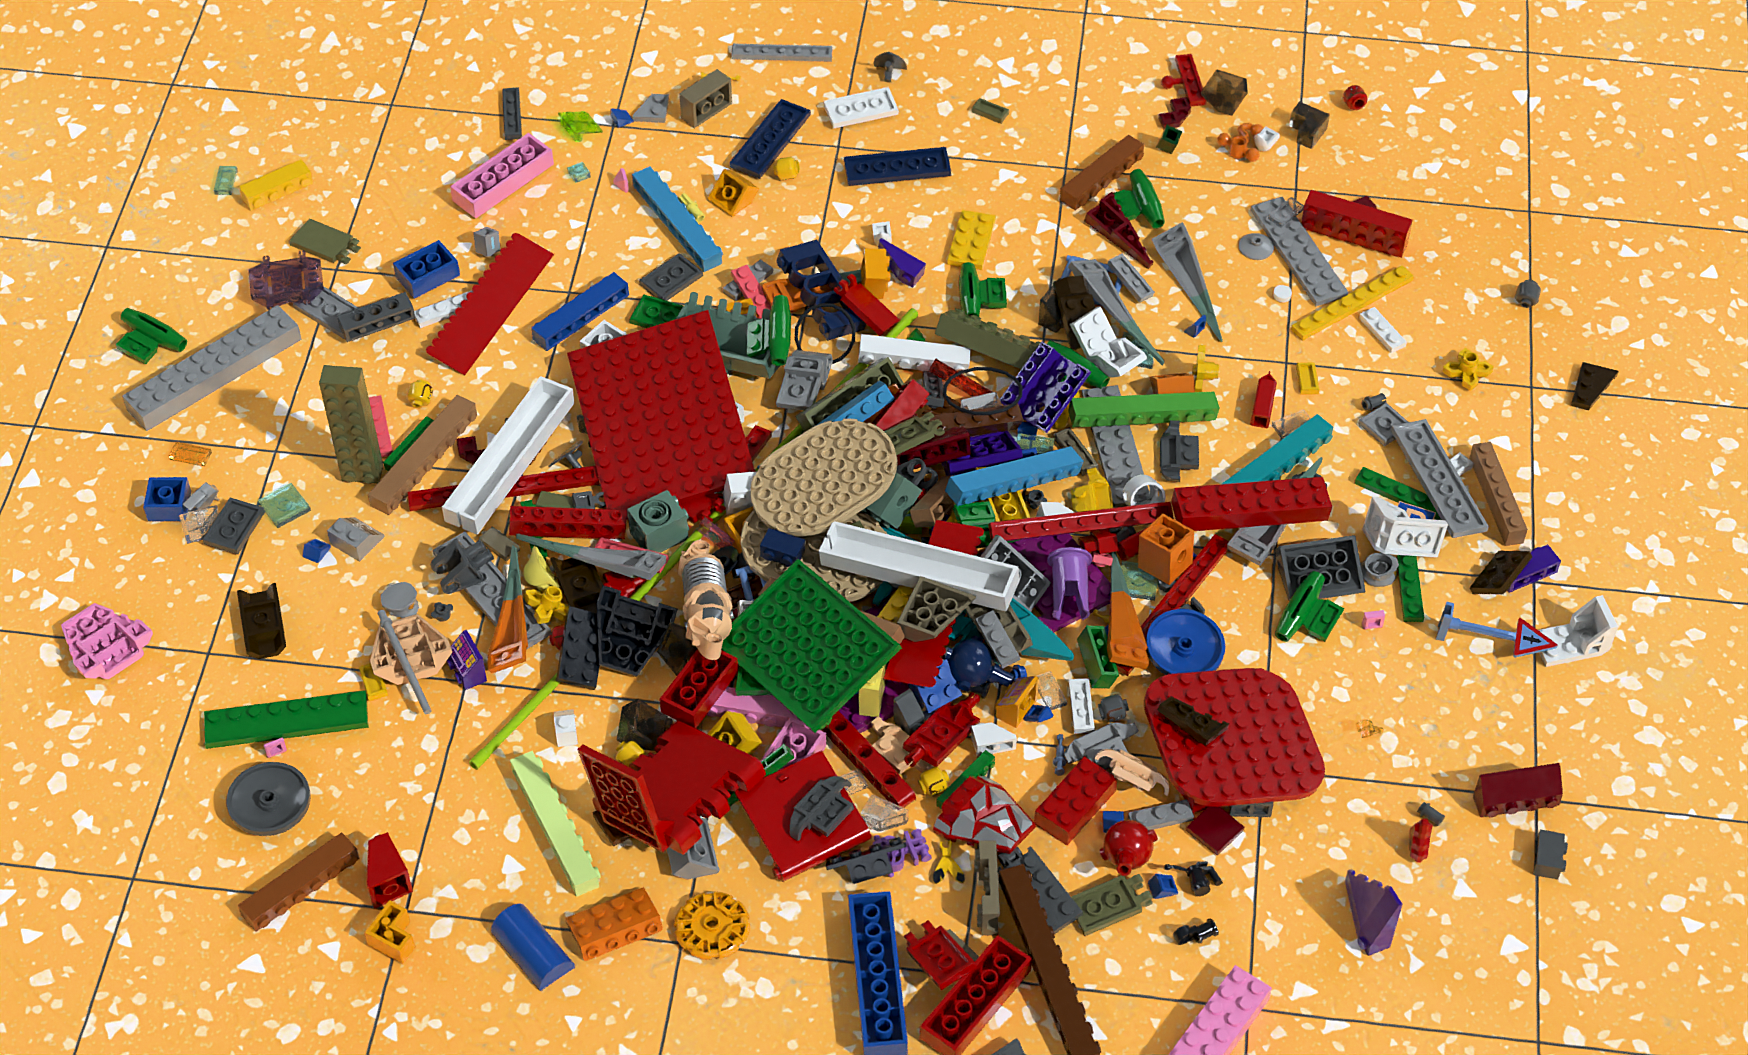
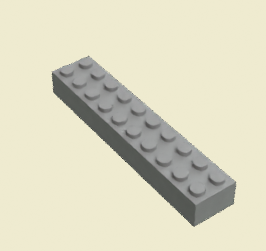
(212, 367)

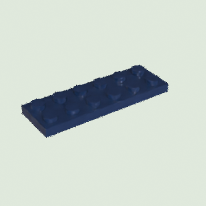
(770, 138)
(897, 166)

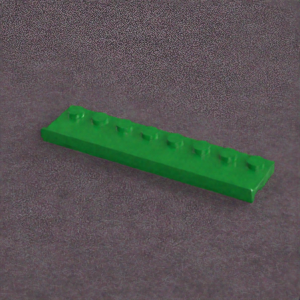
(286, 719)

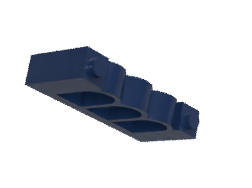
(808, 255)

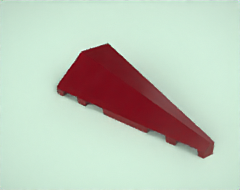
(1111, 223)

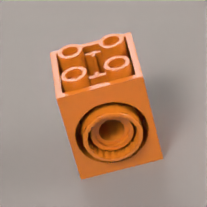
(1166, 549)

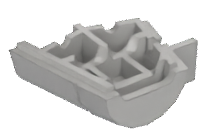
(202, 497)

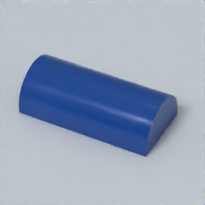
(531, 946)

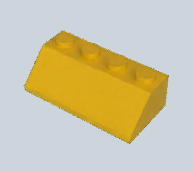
(1008, 505)

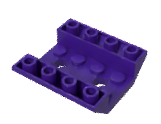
(1043, 386)

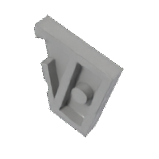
(653, 109)

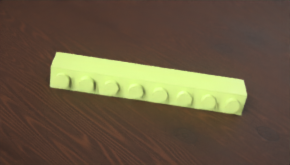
(555, 824)

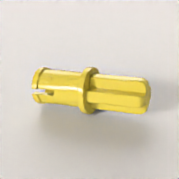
(692, 207)

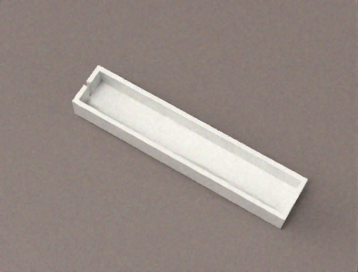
(508, 455)
(905, 560)

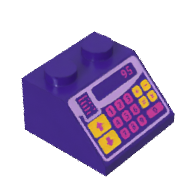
(466, 662)

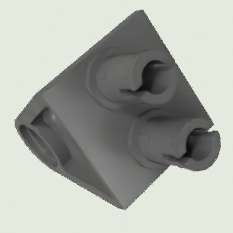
(917, 478)
(464, 565)

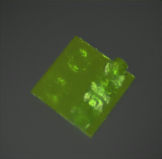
(578, 124)

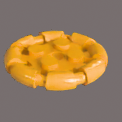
(712, 936)

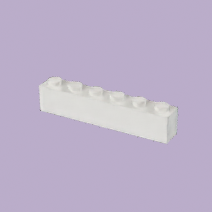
(912, 353)

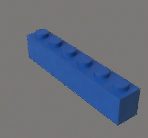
(580, 311)

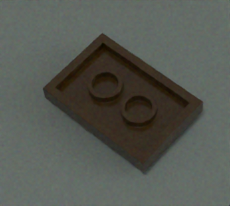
(1500, 572)

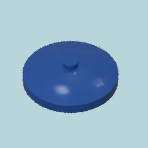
(1185, 642)

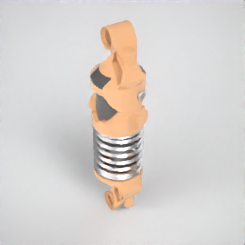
(705, 599)

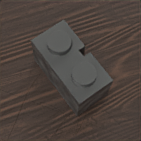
(1549, 853)

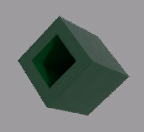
(1169, 139)

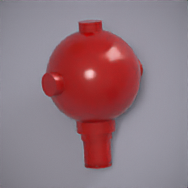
(1128, 845)

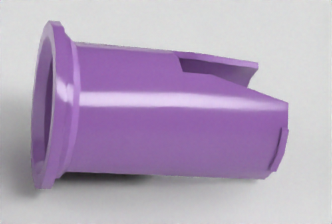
(1070, 578)

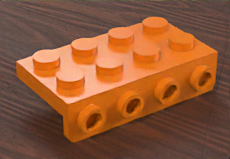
(614, 924)

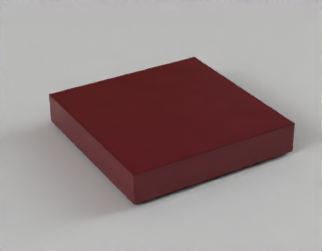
(1215, 829)

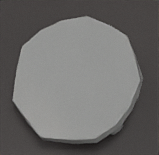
(1379, 569)
(400, 600)

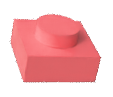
(1101, 559)

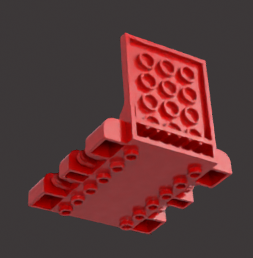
(668, 791)

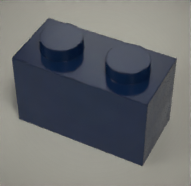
(782, 547)

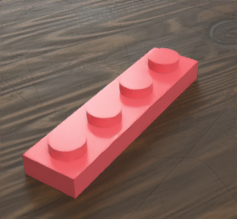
(750, 288)
(381, 425)

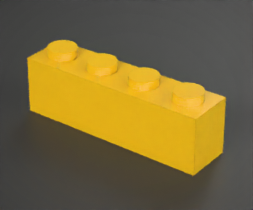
(276, 185)

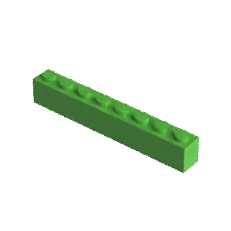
(1143, 409)

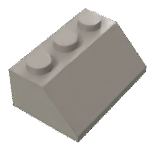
(698, 860)

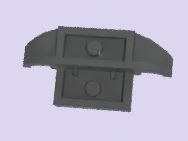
(1177, 452)
(821, 808)

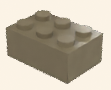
(705, 98)

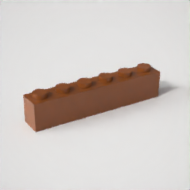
(1101, 172)
(298, 882)

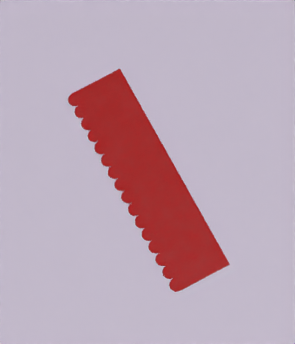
(489, 303)
(919, 660)

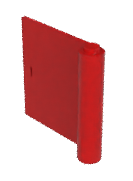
(771, 808)

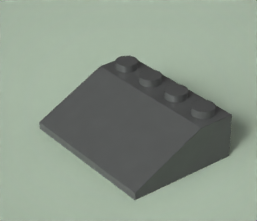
(1333, 558)

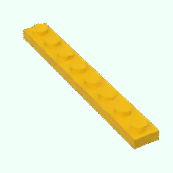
(1352, 302)

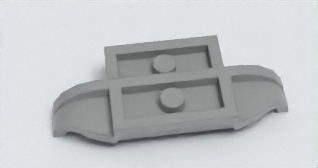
(1107, 737)

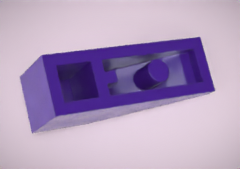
(903, 265)
(1543, 564)

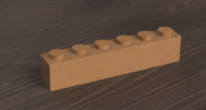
(1498, 494)

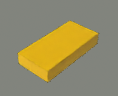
(1307, 378)
(373, 684)

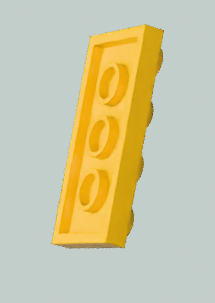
(971, 239)

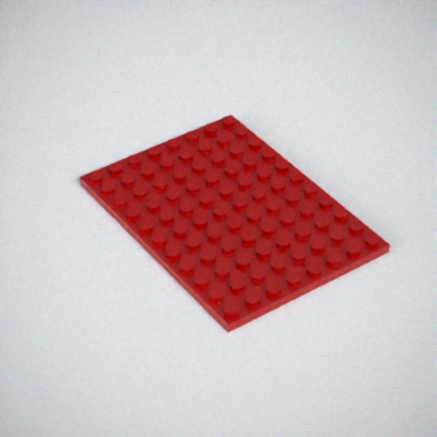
(660, 413)

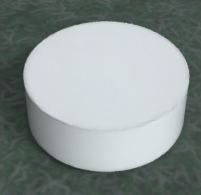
(1282, 293)

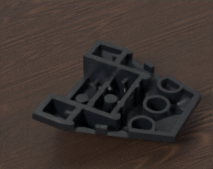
(629, 630)

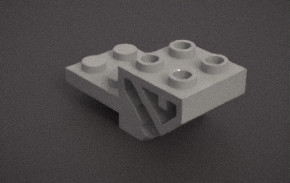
(803, 378)

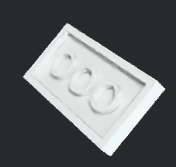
(861, 107)

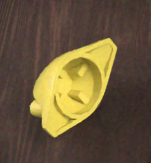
(538, 572)

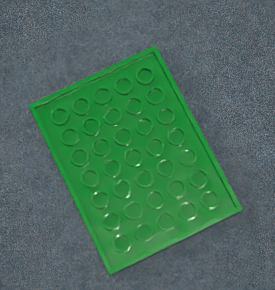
(808, 645)

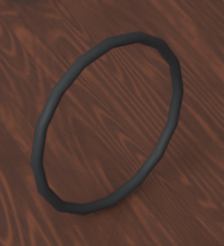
(835, 307)

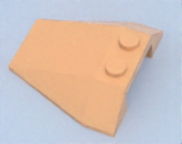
(422, 645)

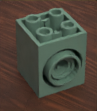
(894, 503)
(658, 522)

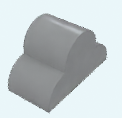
(1031, 583)

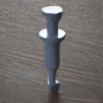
(1059, 760)

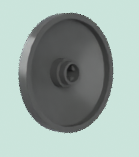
(268, 799)

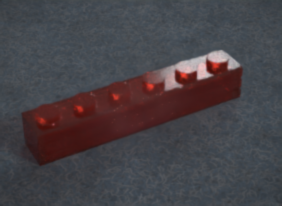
(961, 382)

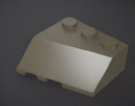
(931, 609)

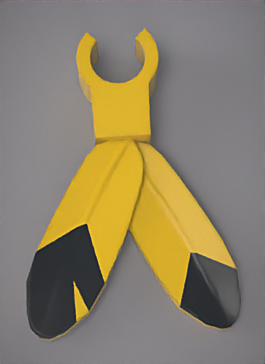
(947, 864)

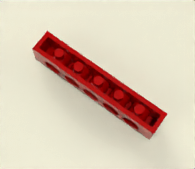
(567, 522)

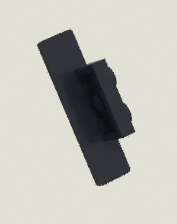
(868, 863)

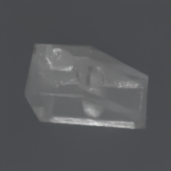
(198, 522)
(883, 815)

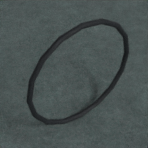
(982, 369)

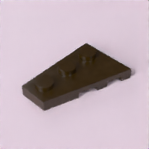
(1591, 384)
(1199, 726)

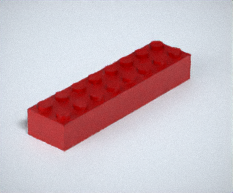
(1252, 504)

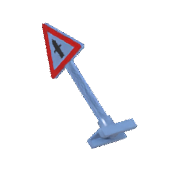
(1526, 638)

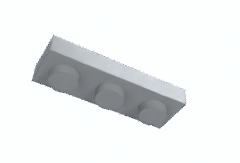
(760, 270)
(1131, 278)
(998, 639)
(1163, 815)

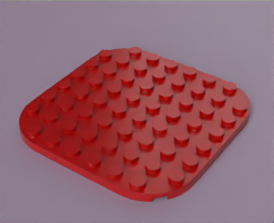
(1260, 756)

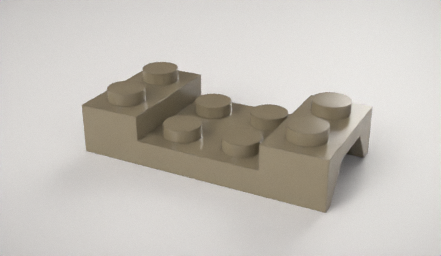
(1009, 621)
(986, 866)

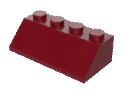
(949, 446)
(1518, 790)

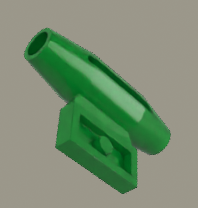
(1141, 200)
(976, 292)
(772, 333)
(147, 335)
(1096, 378)
(978, 515)
(1306, 609)

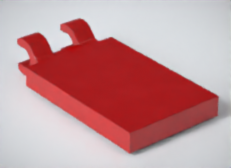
(866, 305)
(699, 508)
(939, 955)

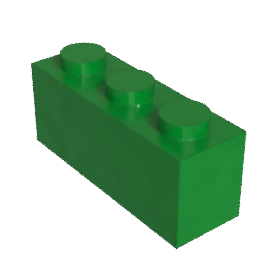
(1095, 656)

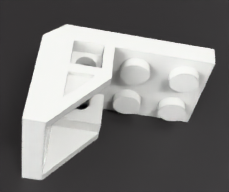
(1101, 346)
(1396, 533)
(1585, 637)

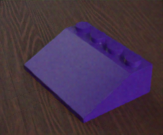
(986, 451)

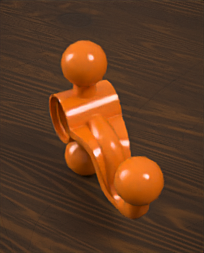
(1239, 143)

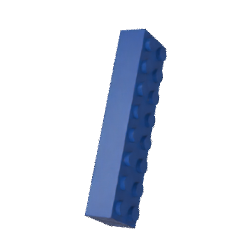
(877, 974)

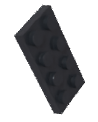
(579, 649)

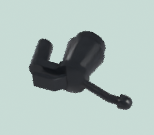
(1198, 880)

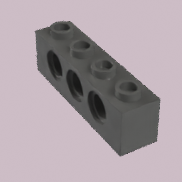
(376, 317)

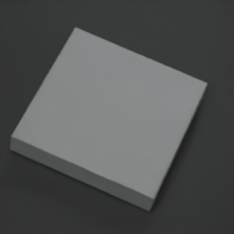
(1380, 421)

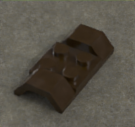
(1073, 303)
(578, 582)
(262, 622)

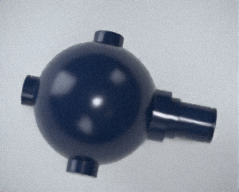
(974, 664)

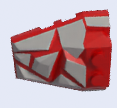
(983, 812)

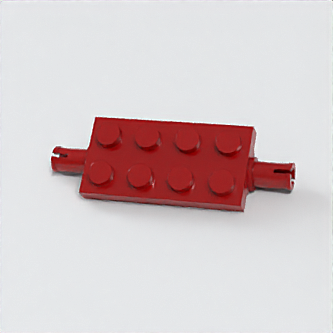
(942, 732)

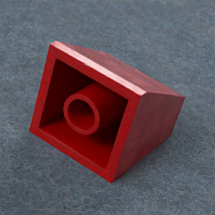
(386, 871)

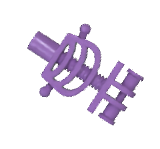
(914, 847)

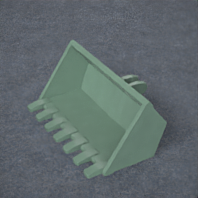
(732, 335)

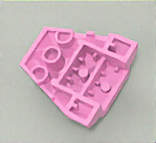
(104, 641)

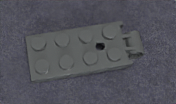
(1057, 902)

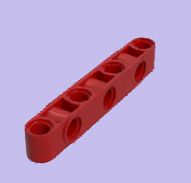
(872, 766)

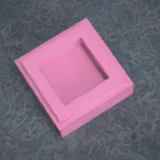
(1373, 619)

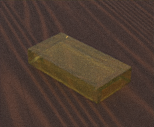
(190, 454)

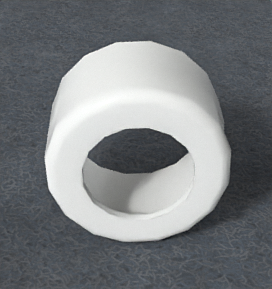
(1138, 482)

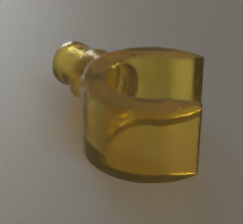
(1367, 728)

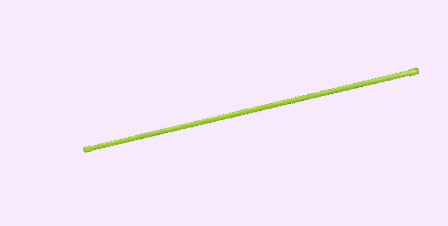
(484, 753)

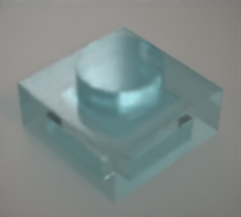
(578, 172)

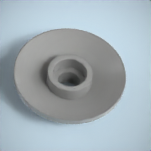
(1256, 246)

